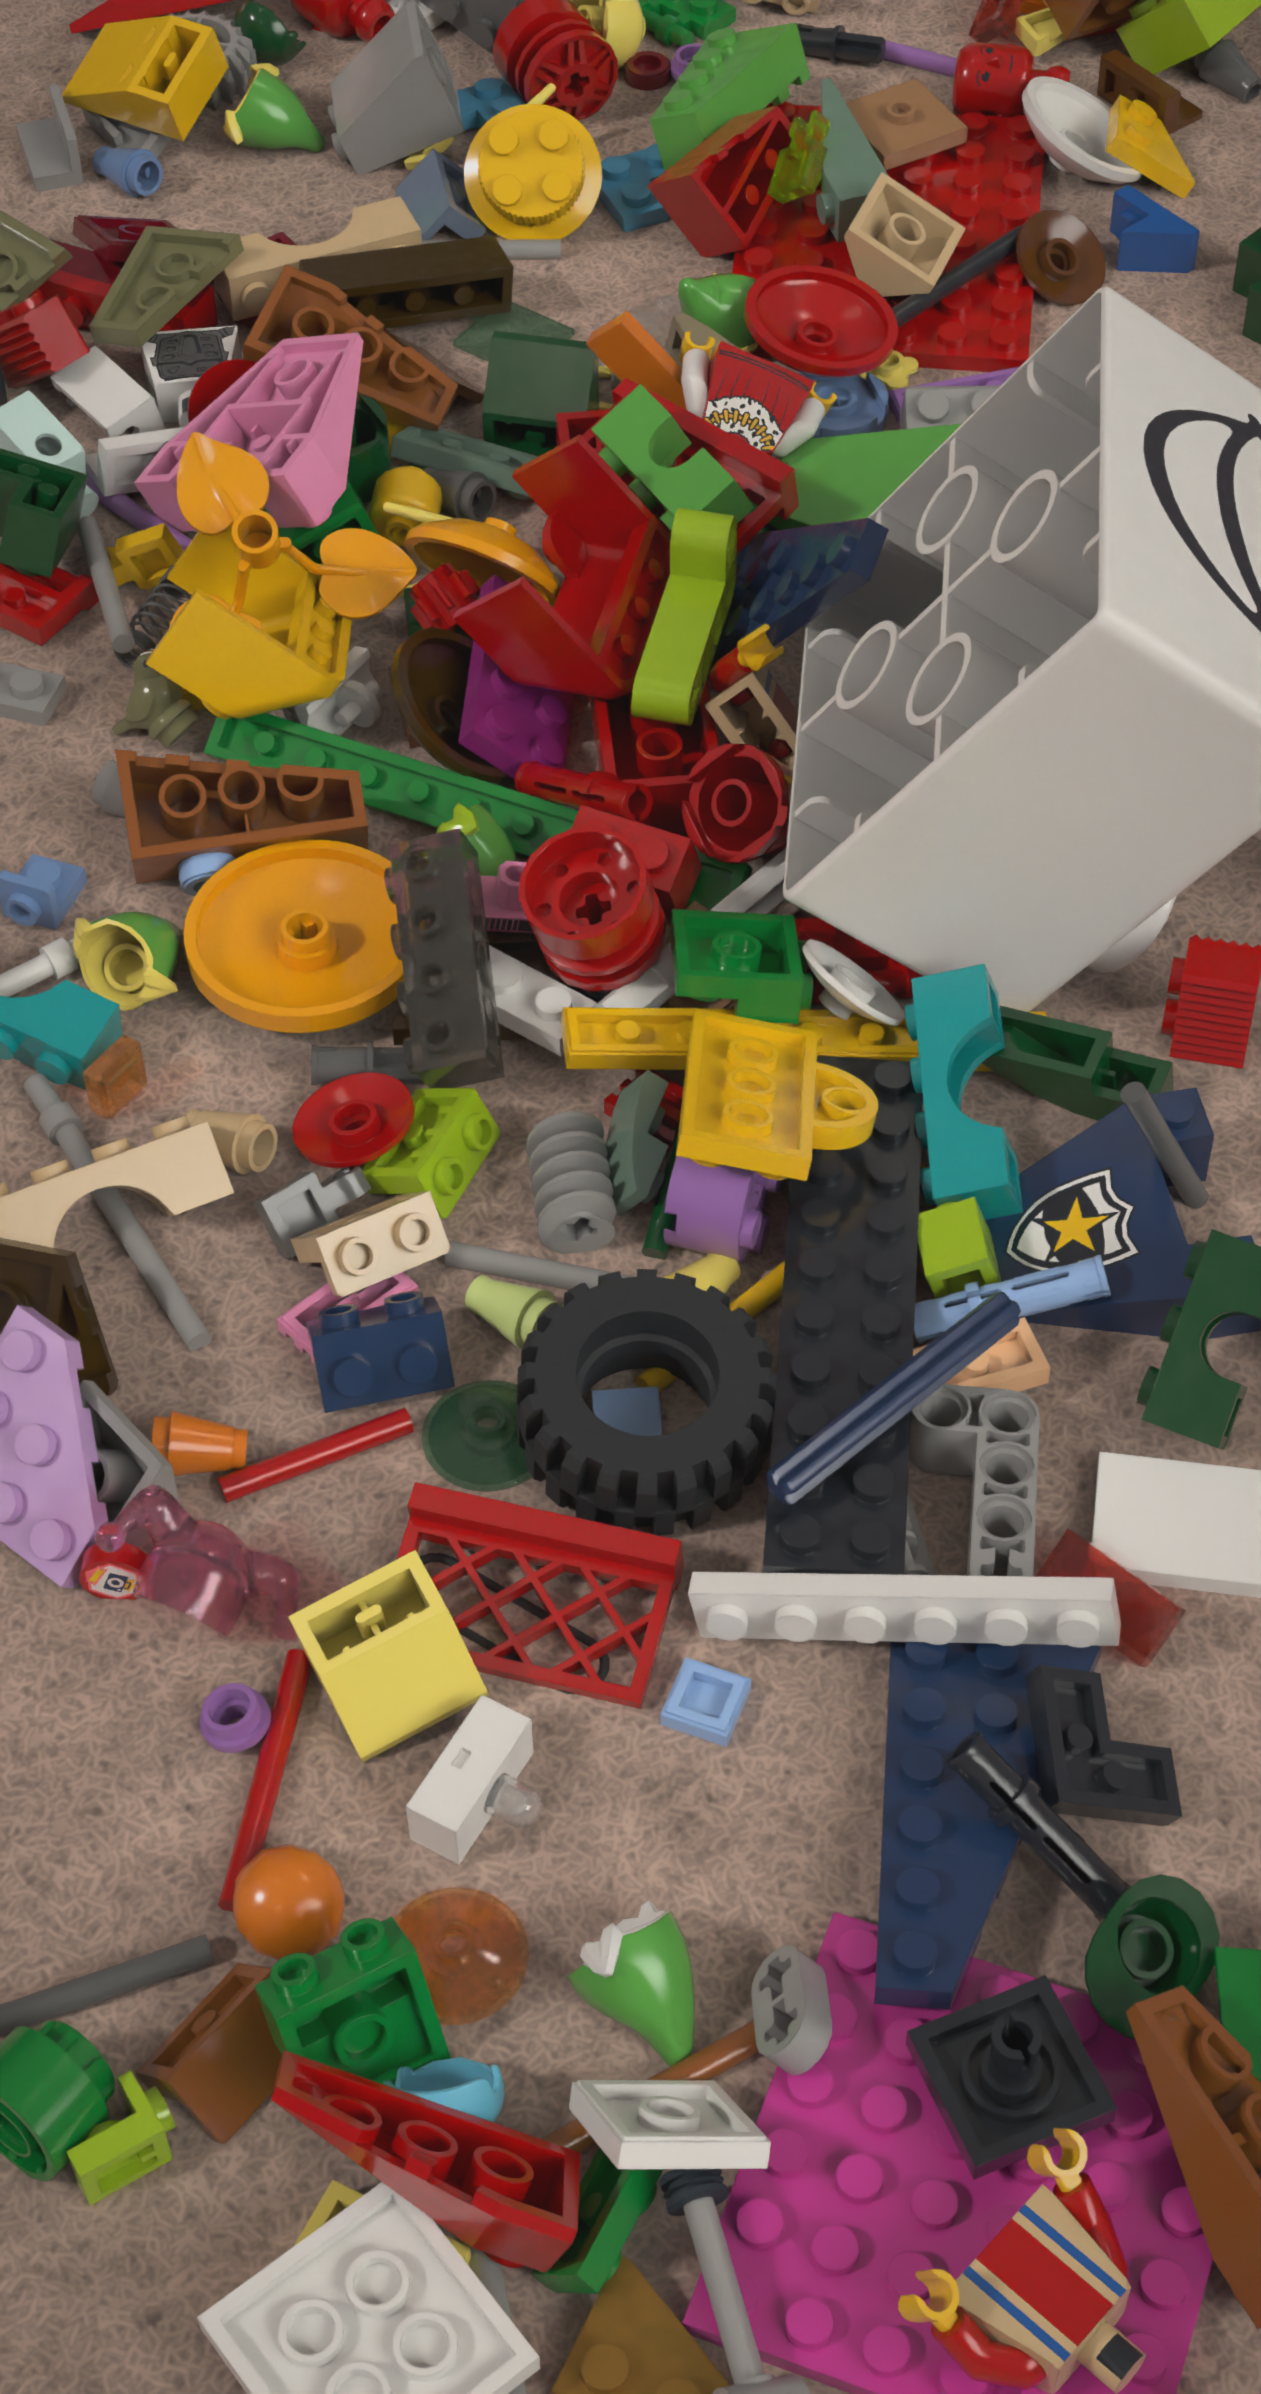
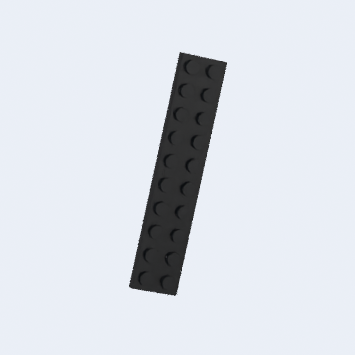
(848, 1330)

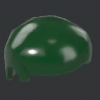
(268, 34)

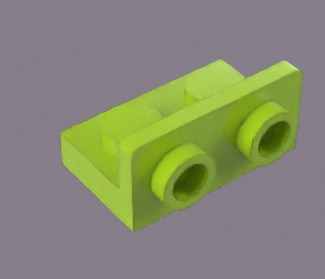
(440, 1150)

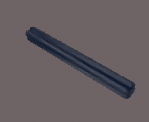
(892, 1398)

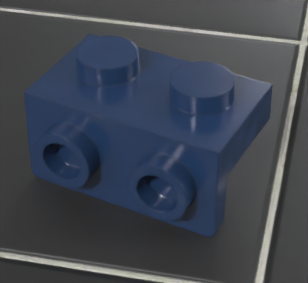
(380, 1351)

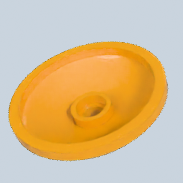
(482, 551)

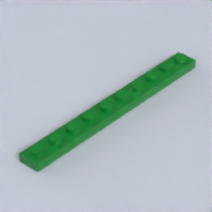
(424, 791)

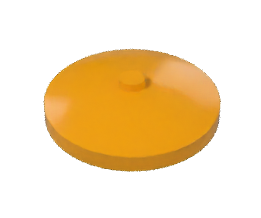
(296, 937)

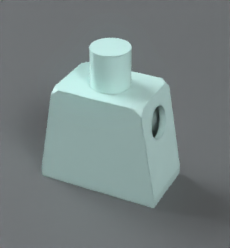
(36, 433)

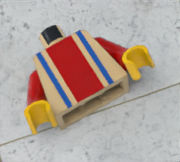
(750, 701)
(1040, 2290)

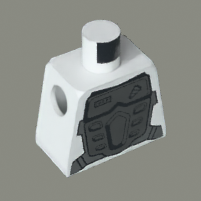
(178, 359)

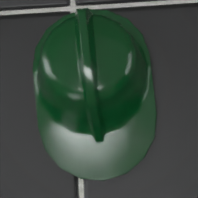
(1149, 1944)

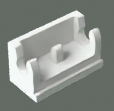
(107, 395)

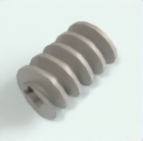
(571, 1183)

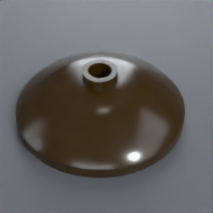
(430, 695)

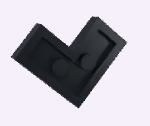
(1081, 1765)

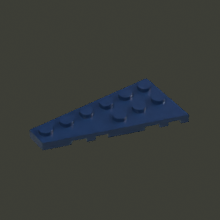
(798, 576)
(937, 1843)

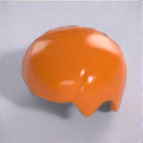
(288, 1901)

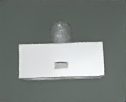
(475, 1781)

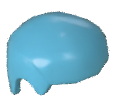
(456, 2084)

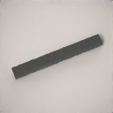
(1164, 1144)
(105, 1984)

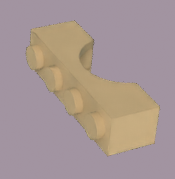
(253, 274)
(171, 1172)

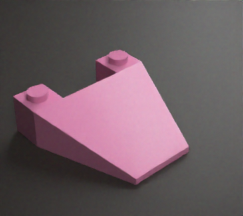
(291, 416)

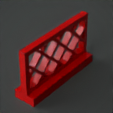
(759, 475)
(558, 1546)

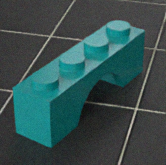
(956, 1030)
(59, 1031)

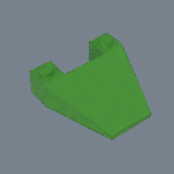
(855, 472)

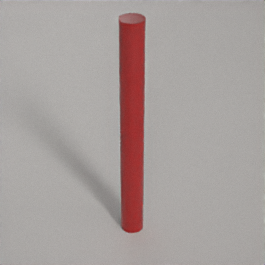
(268, 1770)

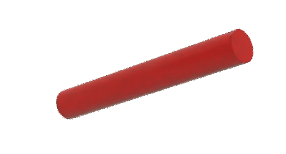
(315, 1455)

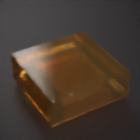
(115, 1077)

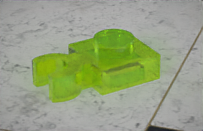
(800, 165)

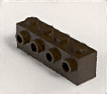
(422, 280)

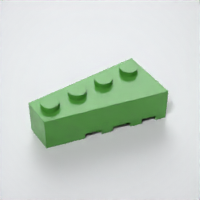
(727, 79)

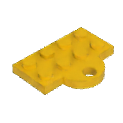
(763, 1098)

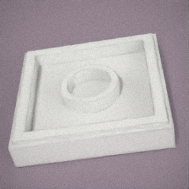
(668, 2124)

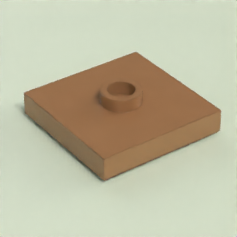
(906, 123)

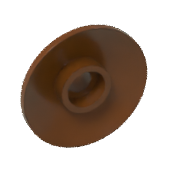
(1060, 257)

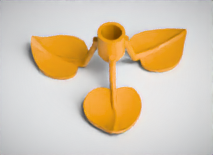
(230, 486)

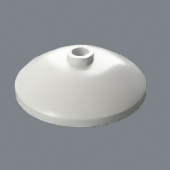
(1073, 130)

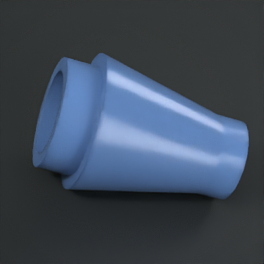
(130, 169)

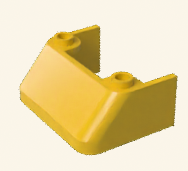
(233, 662)

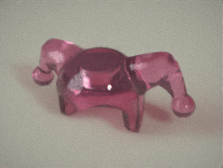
(201, 1565)

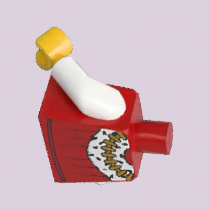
(750, 396)

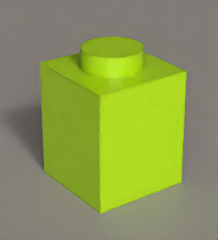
(956, 1247)

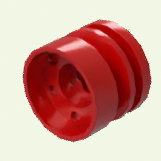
(555, 45)
(593, 908)

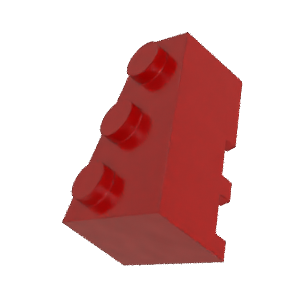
(723, 183)

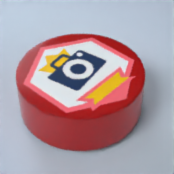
(113, 1573)

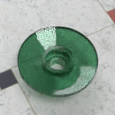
(474, 1454)

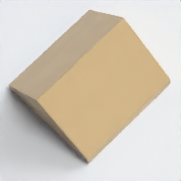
(900, 240)

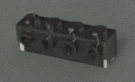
(444, 961)

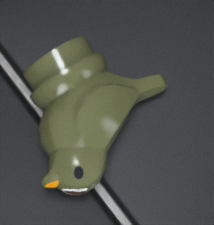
(156, 705)

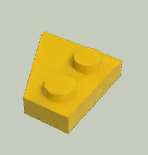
(1145, 145)

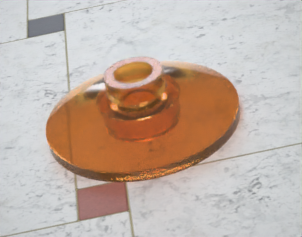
(486, 1970)

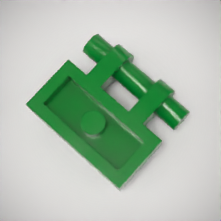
(681, 20)

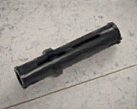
(1016, 1803)

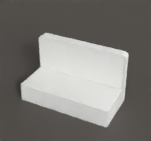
(124, 458)

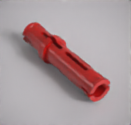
(595, 790)

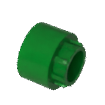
(49, 2096)

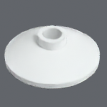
(850, 987)

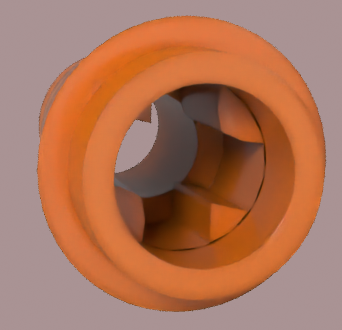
(198, 1444)

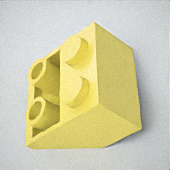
(388, 1655)

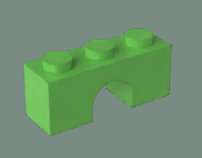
(644, 443)

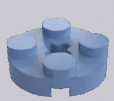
(859, 402)

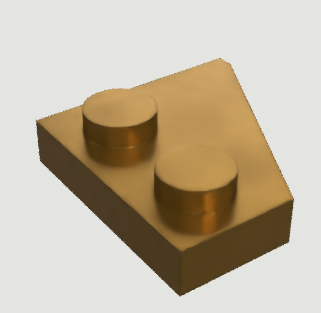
(635, 2345)

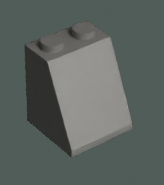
(394, 95)

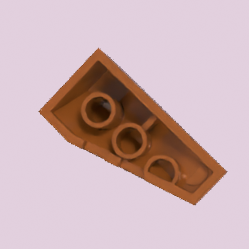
(1214, 2127)

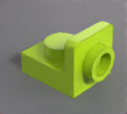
(124, 2149)

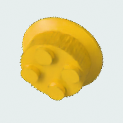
(533, 173)

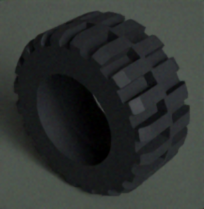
(645, 1326)

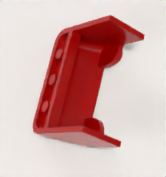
(611, 590)

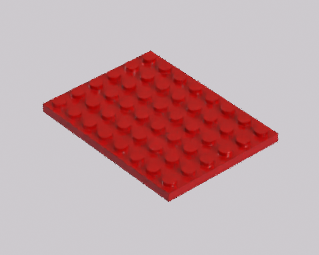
(983, 186)

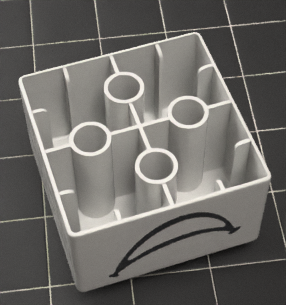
(1048, 673)

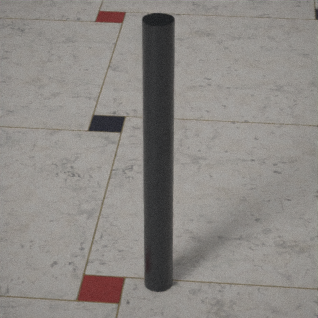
(958, 277)

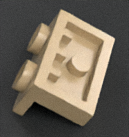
(375, 1242)

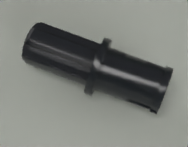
(839, 44)

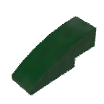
(1072, 1064)

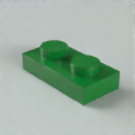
(606, 2214)

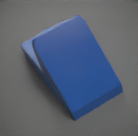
(1151, 235)

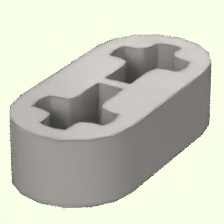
(791, 2010)

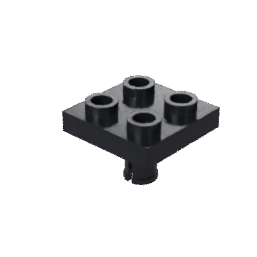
(1009, 2075)

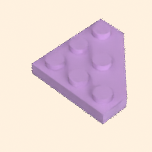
(46, 1449)

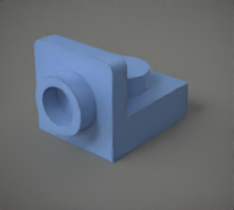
(41, 891)

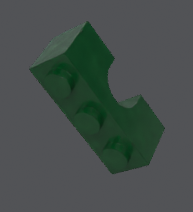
(1186, 1389)

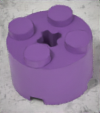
(718, 1209)

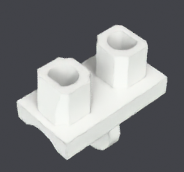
(350, 704)

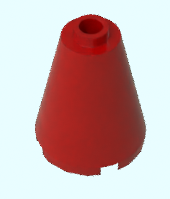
(738, 804)

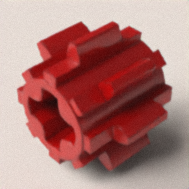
(441, 595)

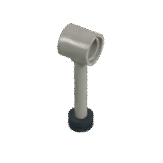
(696, 2195)

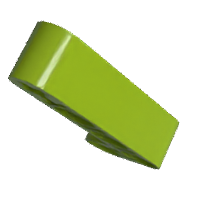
(688, 617)

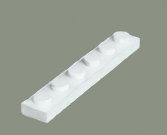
(906, 1608)

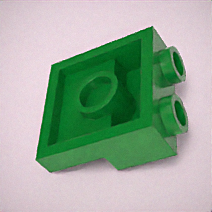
(741, 959)
(355, 2004)

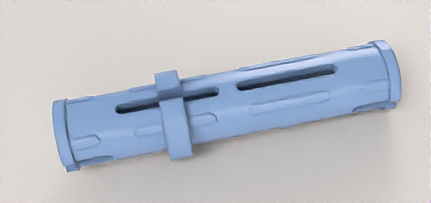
(1032, 1292)

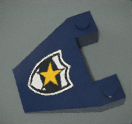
(1112, 1201)

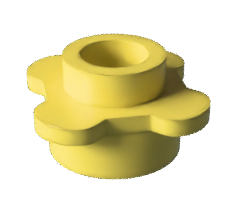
(895, 371)

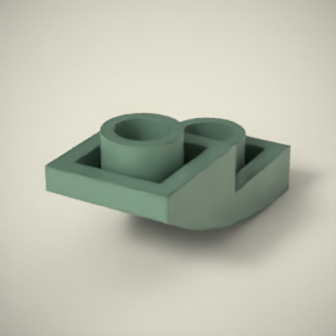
(631, 1148)

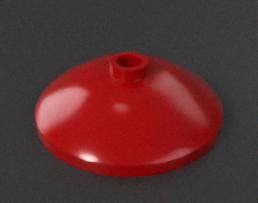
(820, 321)

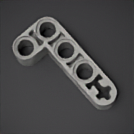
(996, 1443)

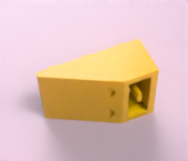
(150, 74)

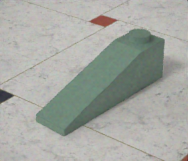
(848, 166)

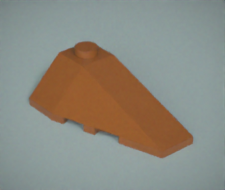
(392, 375)

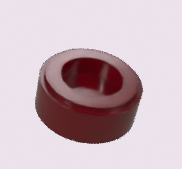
(647, 71)

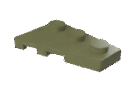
(25, 260)
(159, 280)

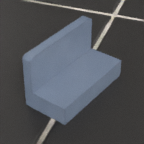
(438, 198)

